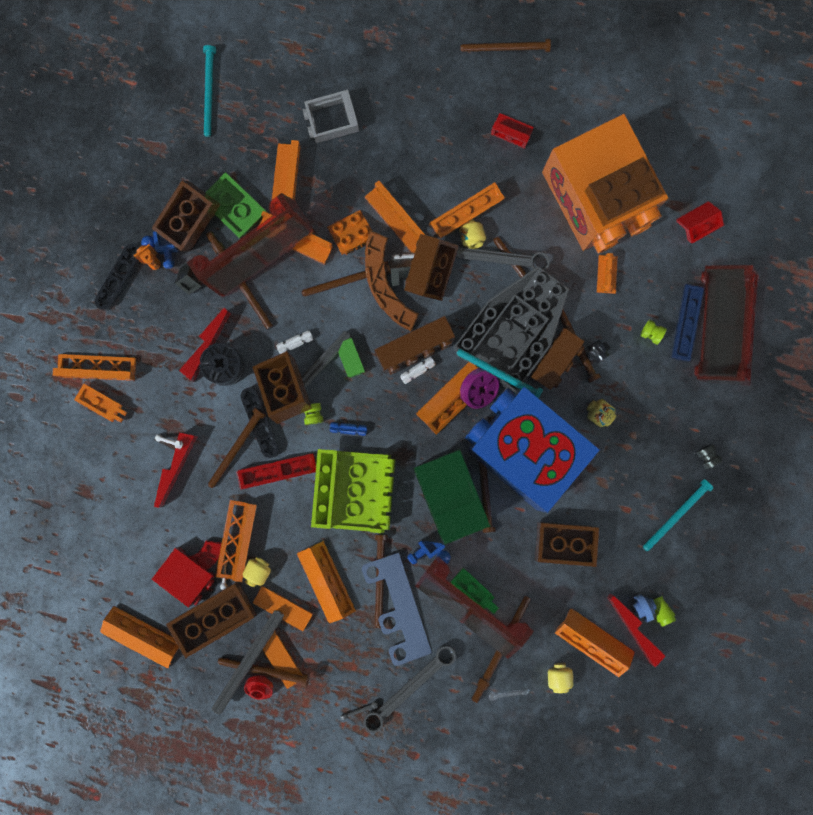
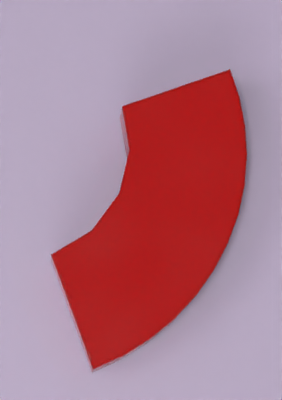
(208, 554)

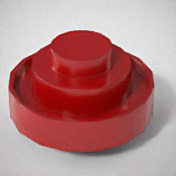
(259, 687)

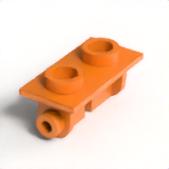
(147, 255)
(607, 273)

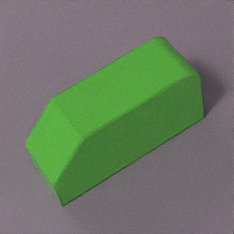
(350, 359)

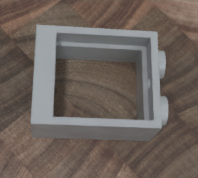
(326, 101)

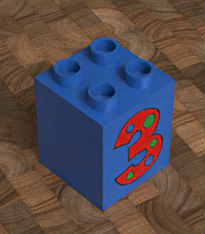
(530, 448)

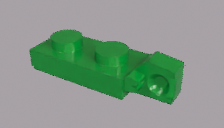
(474, 589)

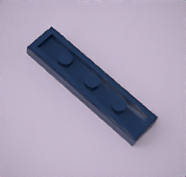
(687, 323)

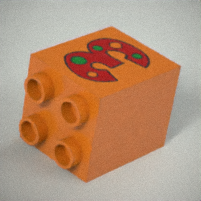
(586, 160)

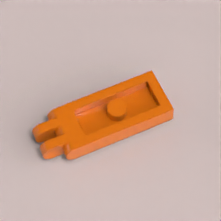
(100, 403)

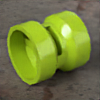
(653, 332)
(314, 418)

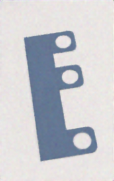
(405, 610)

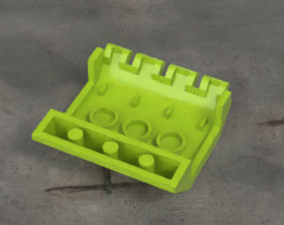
(352, 491)

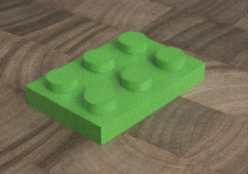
(237, 207)

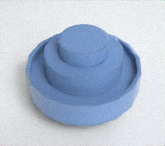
(644, 607)

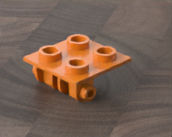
(350, 232)

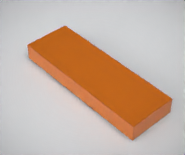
(293, 613)
(281, 658)

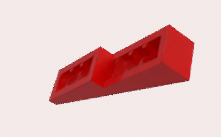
(209, 336)
(276, 471)
(169, 476)
(650, 651)

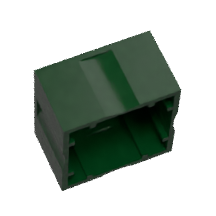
(451, 497)

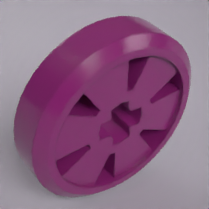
(470, 388)

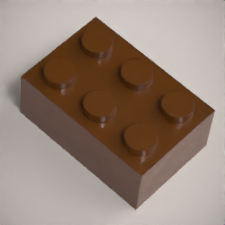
(623, 191)
(185, 216)
(431, 267)
(558, 359)
(282, 387)
(567, 544)

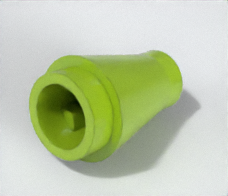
(663, 612)

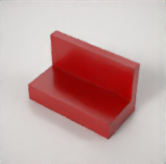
(511, 130)
(701, 221)

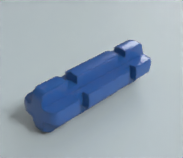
(345, 428)

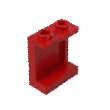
(183, 578)

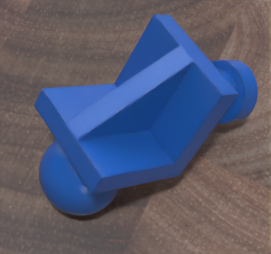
(161, 246)
(430, 550)

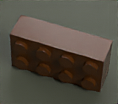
(414, 345)
(211, 619)

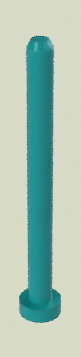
(209, 51)
(497, 372)
(705, 486)

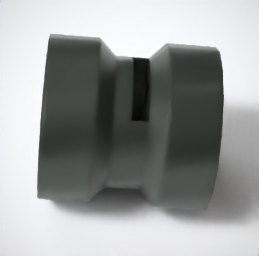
(709, 456)

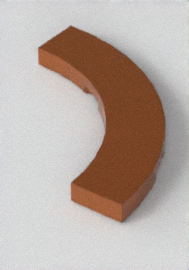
(379, 283)

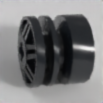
(232, 360)

